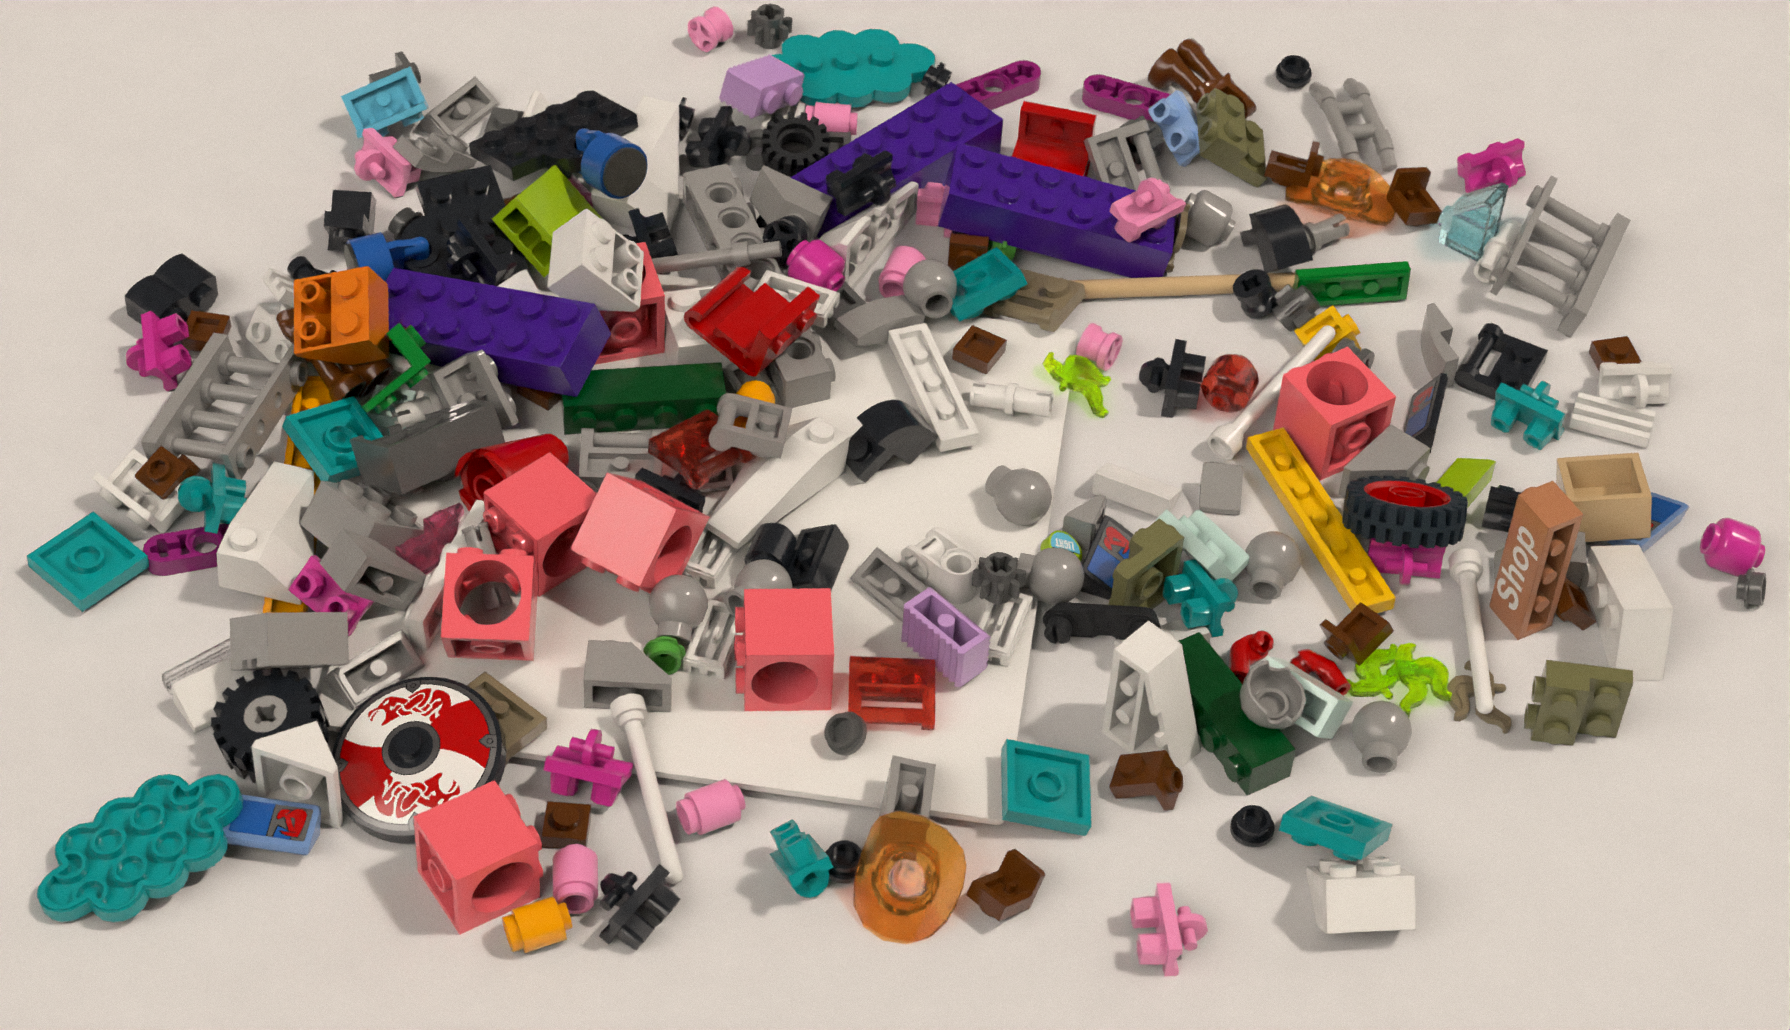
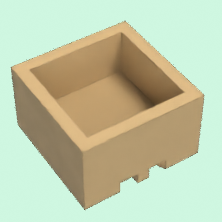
(1609, 493)

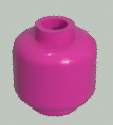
(817, 265)
(1732, 546)

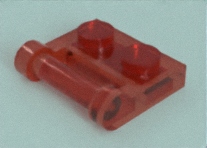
(689, 442)
(893, 681)

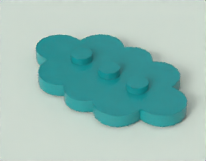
(855, 67)
(140, 848)

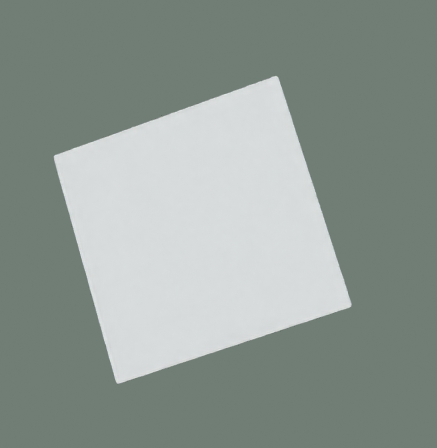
(786, 751)

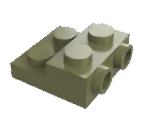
(1229, 138)
(1151, 558)
(1577, 700)

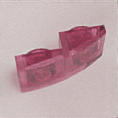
(439, 529)

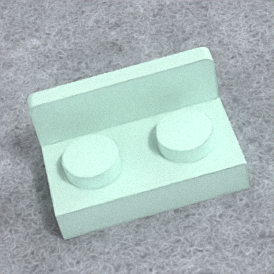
(1208, 545)

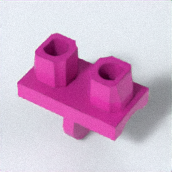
(1495, 165)
(156, 350)
(1406, 560)
(323, 594)
(589, 762)

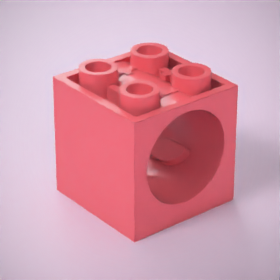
(639, 331)
(1333, 410)
(540, 514)
(638, 533)
(504, 640)
(785, 649)
(478, 856)

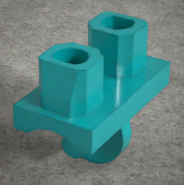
(1531, 408)
(217, 499)
(1201, 597)
(800, 860)

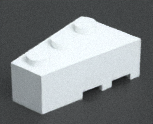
(1629, 610)
(1151, 697)

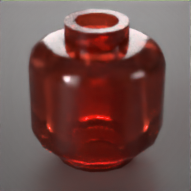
(1230, 383)

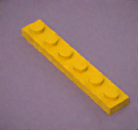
(1319, 521)

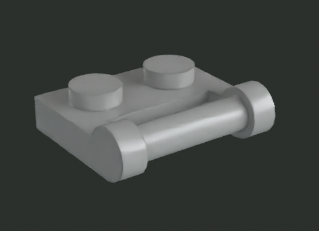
(1113, 159)
(764, 429)
(616, 454)

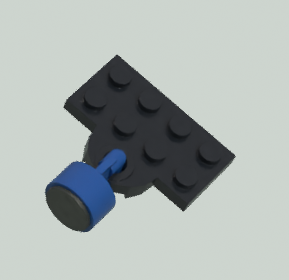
(575, 138)
(425, 238)

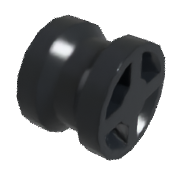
(777, 229)
(1255, 293)

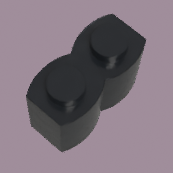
(174, 288)

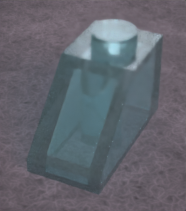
(1473, 220)

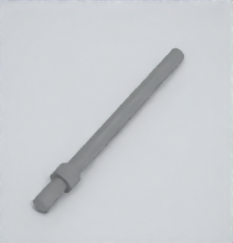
(739, 254)

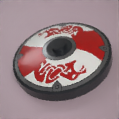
(415, 751)

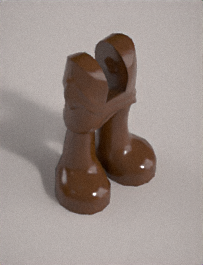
(1180, 68)
(348, 381)

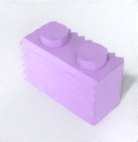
(762, 86)
(945, 634)

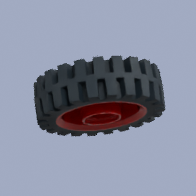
(1405, 511)

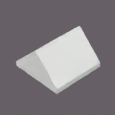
(299, 769)

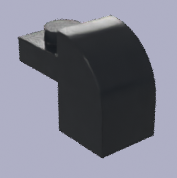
(350, 217)
(1278, 237)
(887, 431)

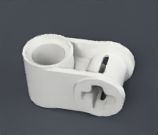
(944, 565)

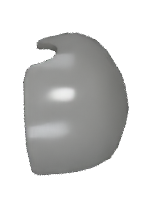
(1272, 696)

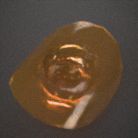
(1347, 189)
(908, 877)

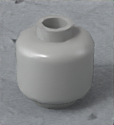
(1208, 218)

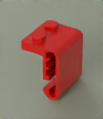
(1054, 137)
(748, 324)

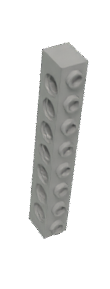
(724, 218)

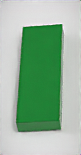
(1356, 283)

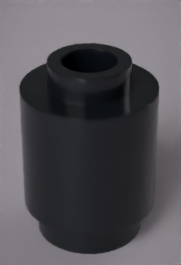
(772, 543)

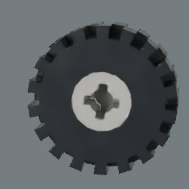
(254, 702)

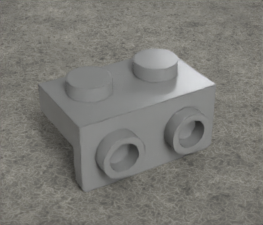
(473, 378)

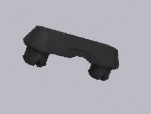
(1092, 620)

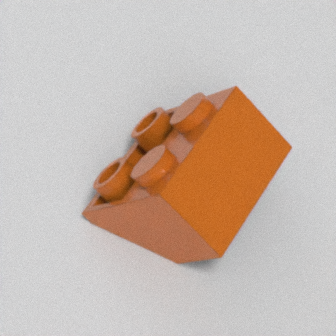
(342, 317)

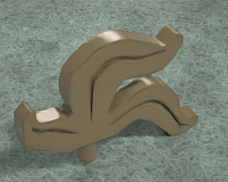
(1179, 235)
(1463, 689)

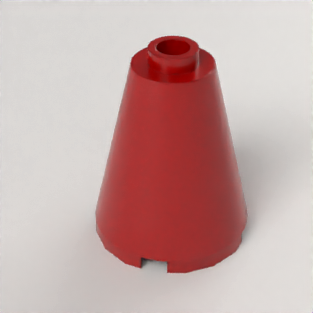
(494, 463)

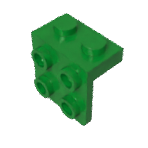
(409, 344)

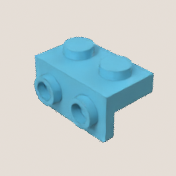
(386, 102)

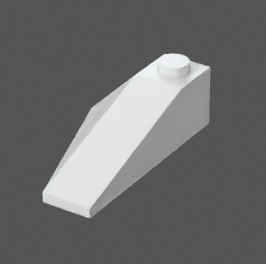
(659, 192)
(871, 231)
(775, 486)
(264, 540)

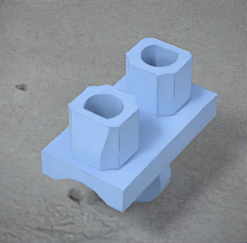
(1178, 126)

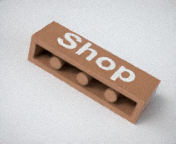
(1535, 559)

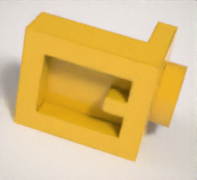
(1343, 327)

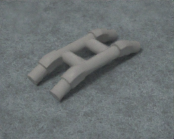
(1348, 135)

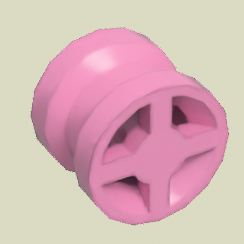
(710, 29)
(1099, 346)

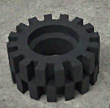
(790, 131)

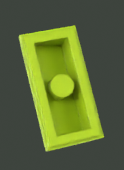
(1468, 476)

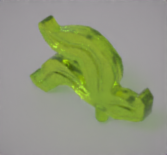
(1075, 367)
(1413, 670)
(1371, 678)

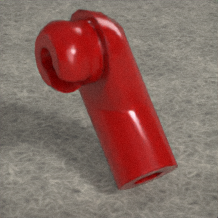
(1249, 651)
(1324, 668)

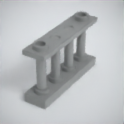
(1594, 259)
(206, 384)

